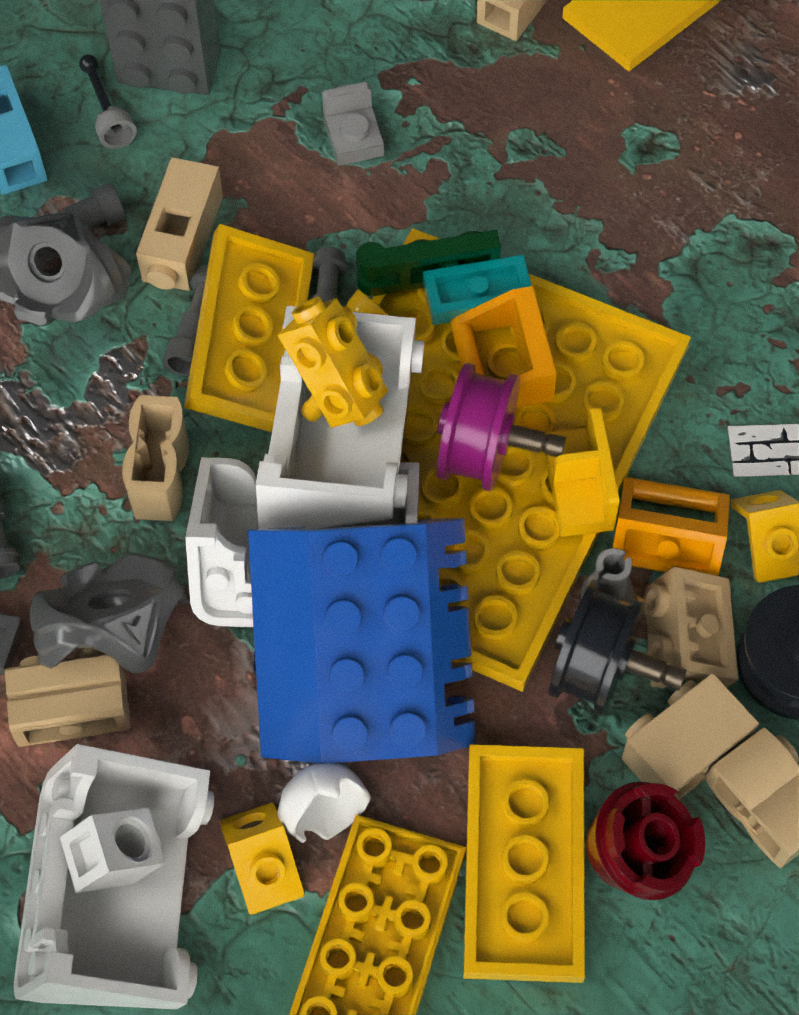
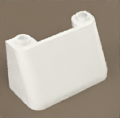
(347, 471)
(218, 538)
(117, 940)

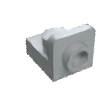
(352, 123)

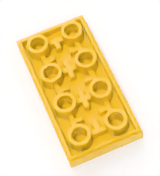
(633, 28)
(380, 923)

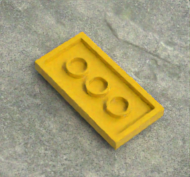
(239, 324)
(525, 864)

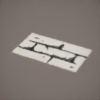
(764, 450)

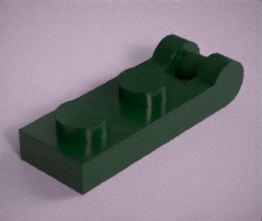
(402, 266)

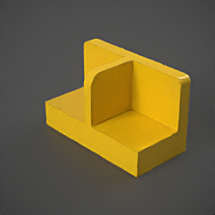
(584, 480)

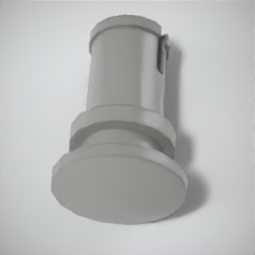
(613, 574)

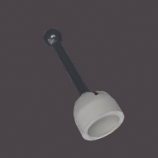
(111, 115)

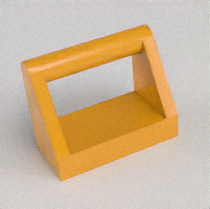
(521, 311)
(667, 540)

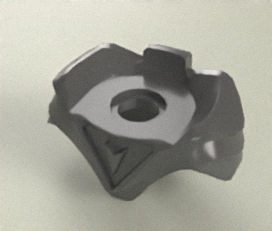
(87, 281)
(108, 610)

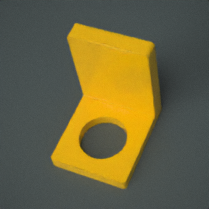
(772, 533)
(262, 859)

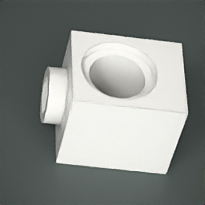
(112, 849)

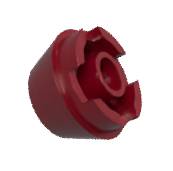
(645, 841)

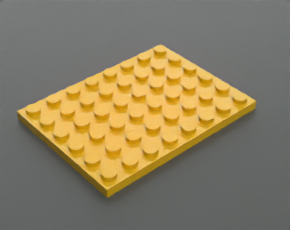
(513, 545)

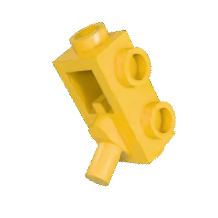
(334, 364)

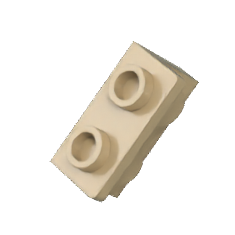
(692, 624)

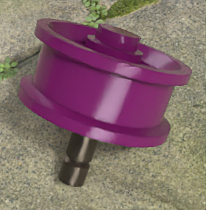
(482, 426)

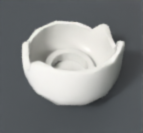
(322, 800)

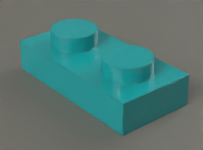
(466, 286)

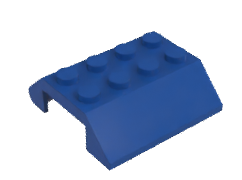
(359, 641)

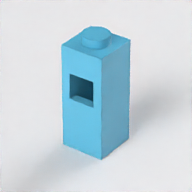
(19, 154)

